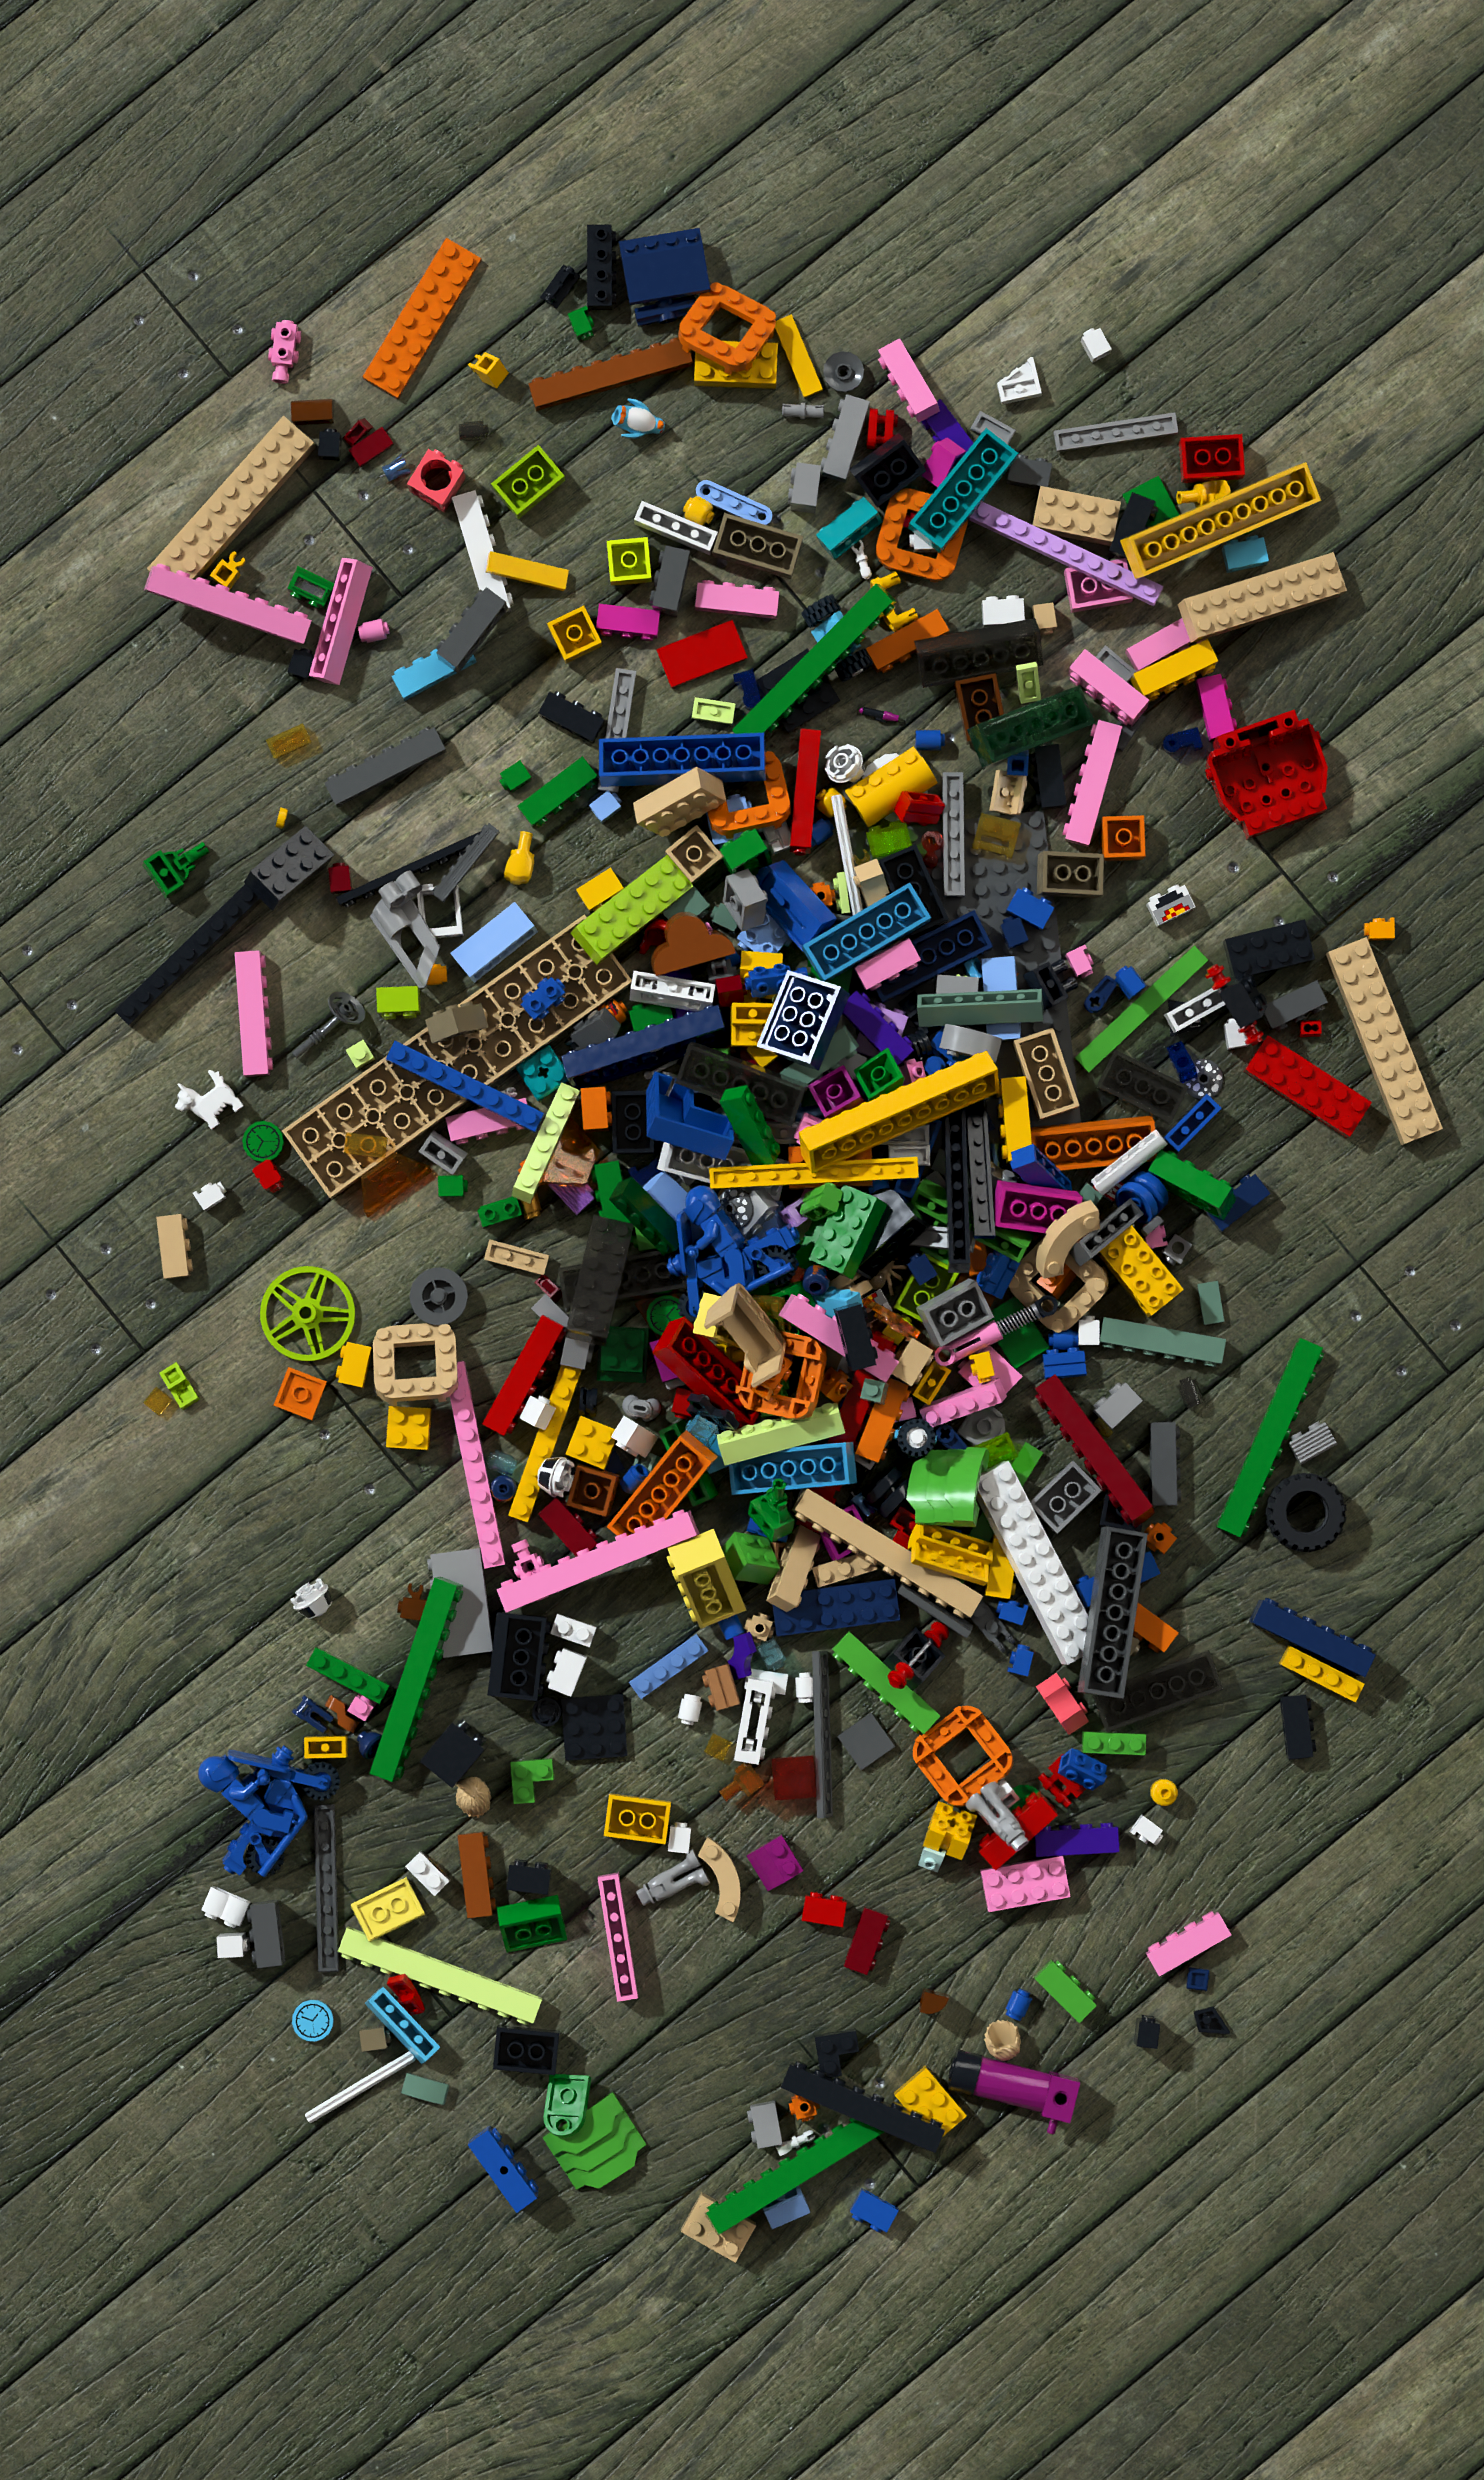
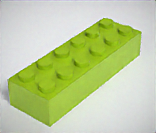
(631, 909)

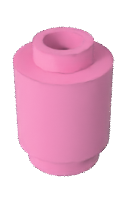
(373, 631)

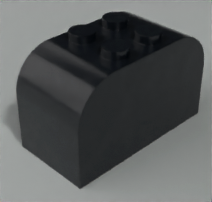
(895, 1232)

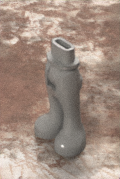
(645, 1409)
(1006, 1825)
(663, 1886)

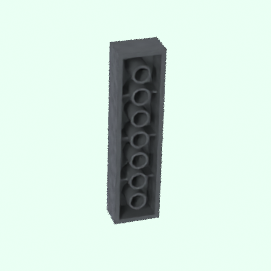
(1112, 1612)

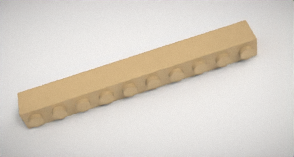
(886, 1553)

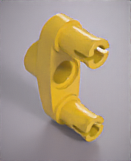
(893, 620)

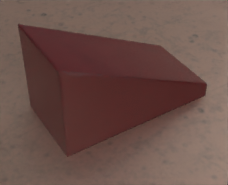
(359, 430)
(549, 1288)

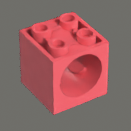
(443, 497)

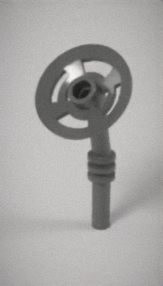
(340, 1015)

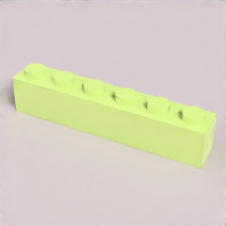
(545, 1143)
(779, 1434)

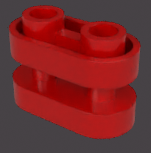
(890, 421)

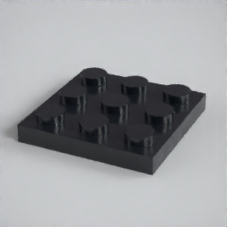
(817, 701)
(594, 1727)

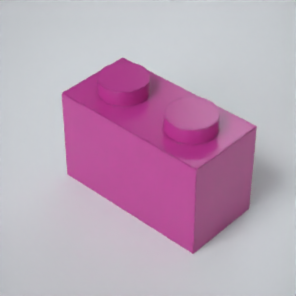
(942, 460)

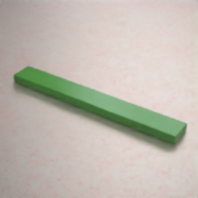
(1141, 1009)
(1022, 1467)

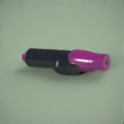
(883, 716)

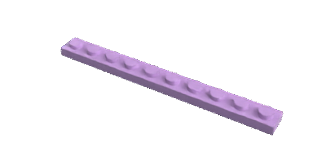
(1066, 553)

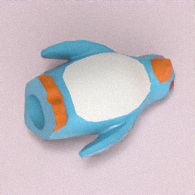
(637, 420)

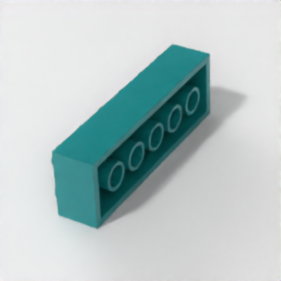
(963, 490)

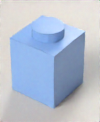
(606, 806)

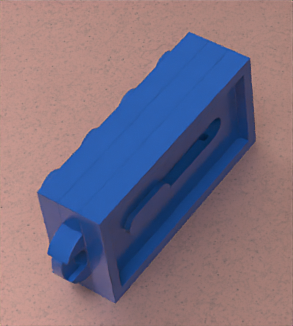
(793, 903)

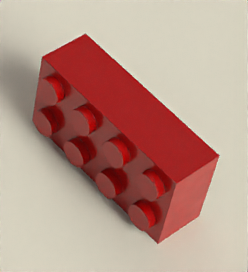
(1032, 1817)

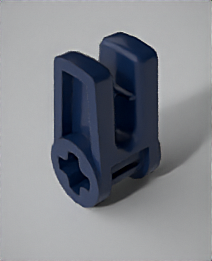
(1101, 993)
(953, 1441)
(312, 1707)

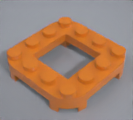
(731, 358)
(907, 561)
(762, 816)
(808, 1386)
(945, 1731)

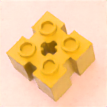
(950, 1830)

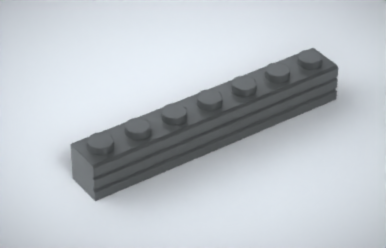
(465, 862)

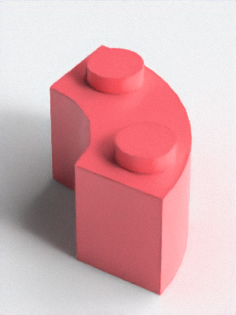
(1065, 1708)

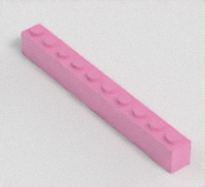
(476, 1471)
(598, 1561)

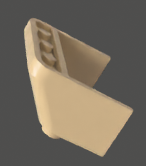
(751, 1330)

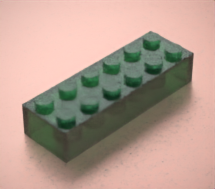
(1031, 726)

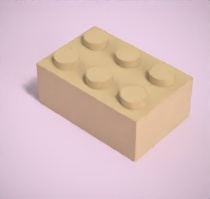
(912, 1358)
(727, 2243)

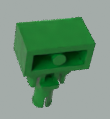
(170, 870)
(771, 1512)

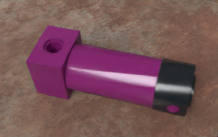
(1014, 2086)

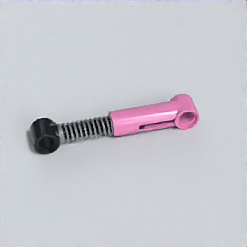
(993, 1331)

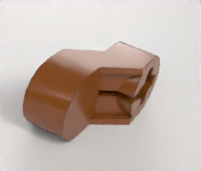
(340, 1708)

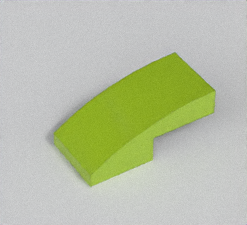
(179, 1386)

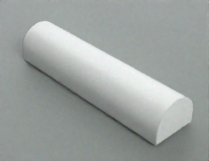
(1129, 1162)

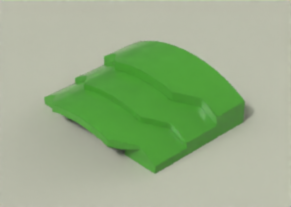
(946, 1486)
(601, 2148)

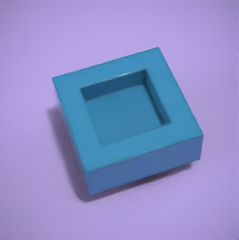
(973, 968)

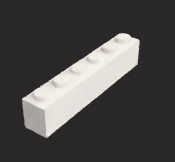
(479, 542)

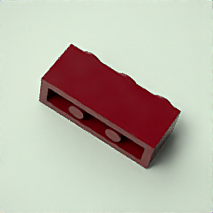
(567, 1526)
(866, 1940)

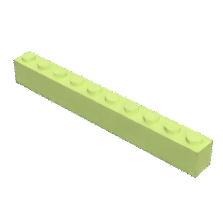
(441, 1975)

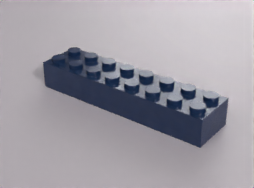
(645, 1048)

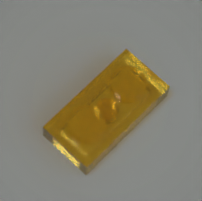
(288, 741)
(365, 1145)

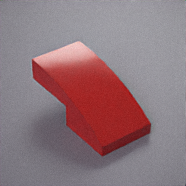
(407, 1994)

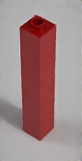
(805, 791)

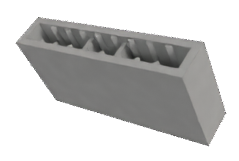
(471, 1627)

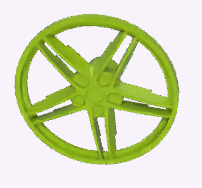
(307, 1313)

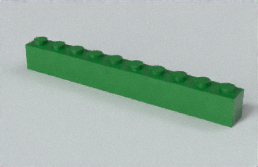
(818, 662)
(1269, 1437)
(416, 1679)
(789, 2174)

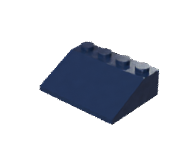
(664, 266)
(803, 1019)

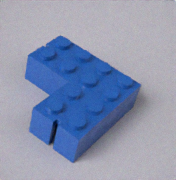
(681, 1123)

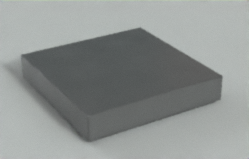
(866, 1741)

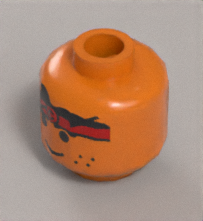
(616, 1008)

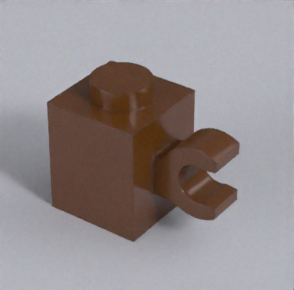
(412, 1607)

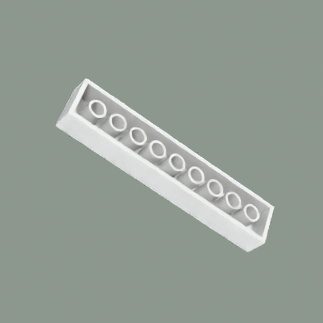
(1033, 1561)

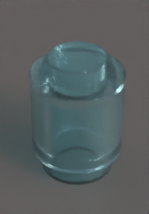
(501, 1463)

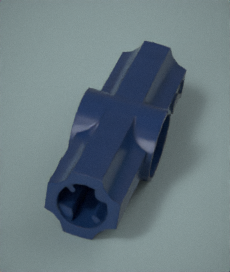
(663, 311)

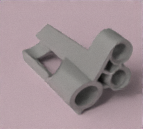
(399, 911)

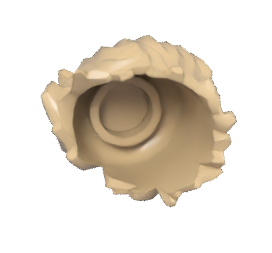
(473, 1796)
(1002, 2040)

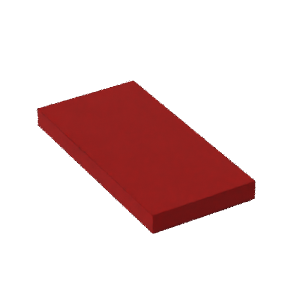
(701, 654)

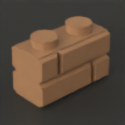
(721, 1687)

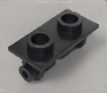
(560, 286)

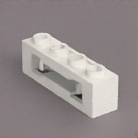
(671, 992)
(749, 1754)

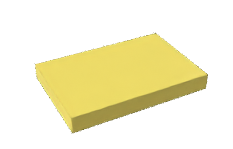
(387, 1909)

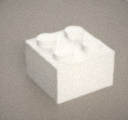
(567, 1671)

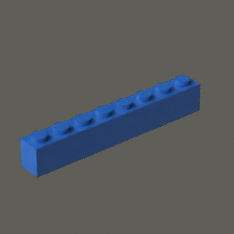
(465, 1086)

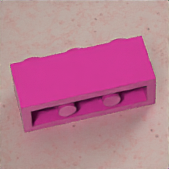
(628, 622)
(1215, 705)

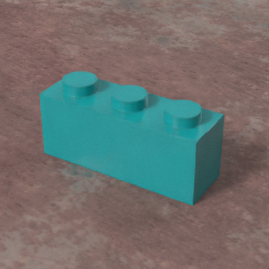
(849, 528)

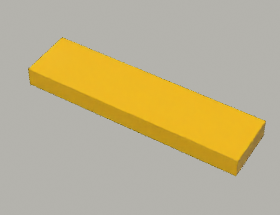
(798, 356)
(527, 571)

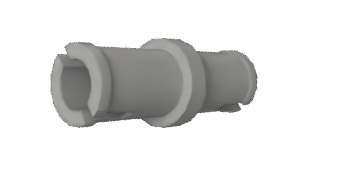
(802, 410)

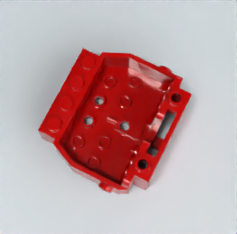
(1294, 766)

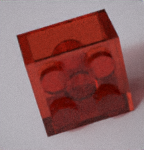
(793, 1777)

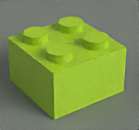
(398, 1001)

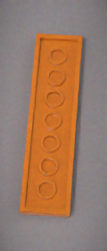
(422, 318)

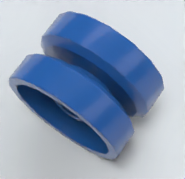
(1146, 1193)

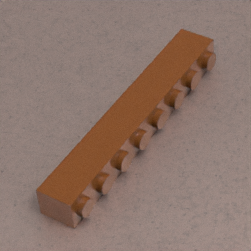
(609, 374)

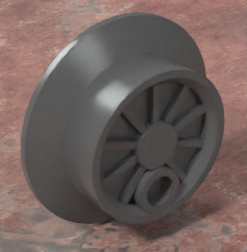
(438, 1296)

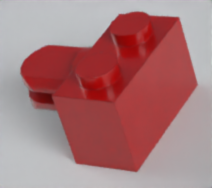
(905, 1522)

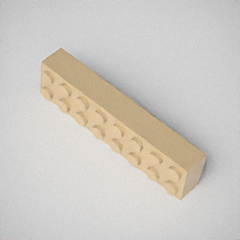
(1262, 597)

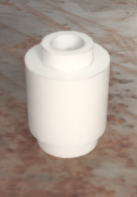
(804, 1687)
(690, 1709)

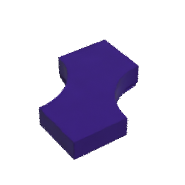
(741, 1659)

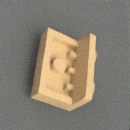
(1008, 793)

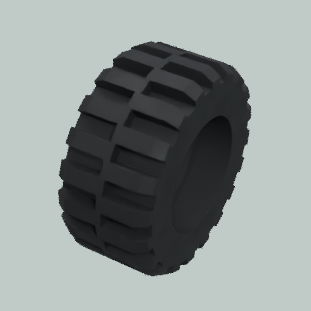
(1332, 1502)

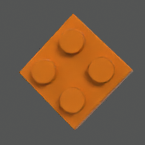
(300, 1393)

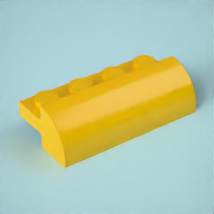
(880, 791)
(748, 1023)
(951, 1553)

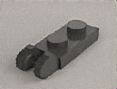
(990, 1625)

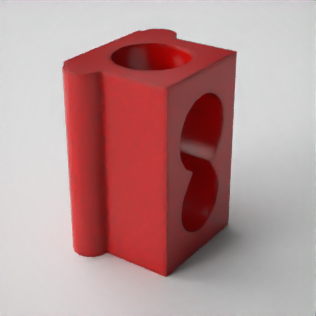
(1312, 1033)

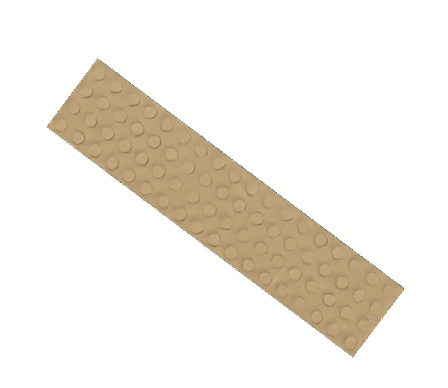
(405, 1106)

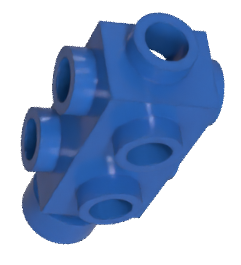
(768, 981)

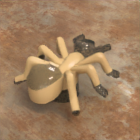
(879, 1280)

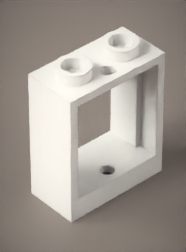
(442, 932)

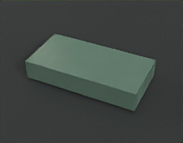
(1210, 1302)

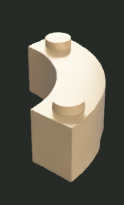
(872, 883)
(1063, 1235)
(726, 1875)

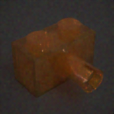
(745, 1780)

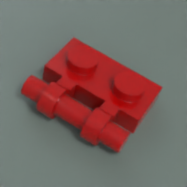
(1071, 1786)

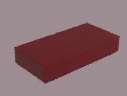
(371, 447)

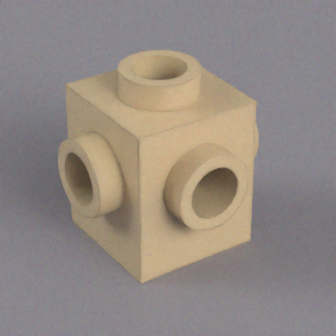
(762, 1619)

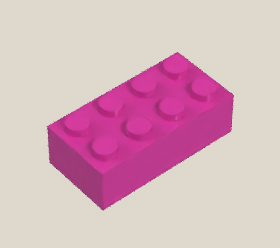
(1030, 1206)

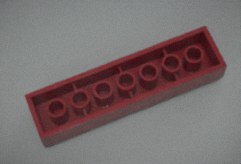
(1095, 1451)

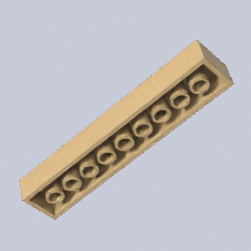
(237, 500)
(1384, 1041)

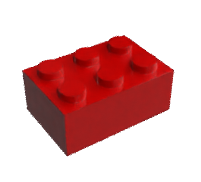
(1211, 458)

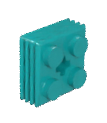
(530, 1068)

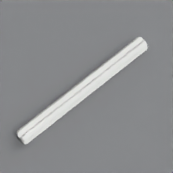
(846, 852)
(360, 2087)

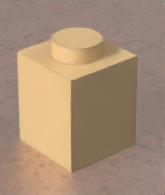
(1045, 617)

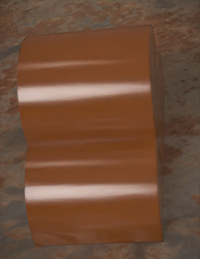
(688, 944)

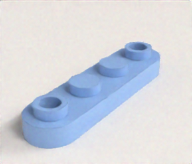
(733, 502)

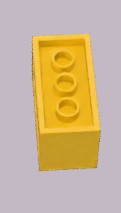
(1140, 1271)

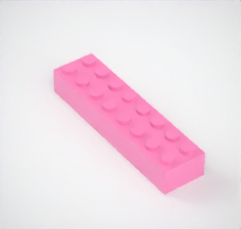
(228, 605)

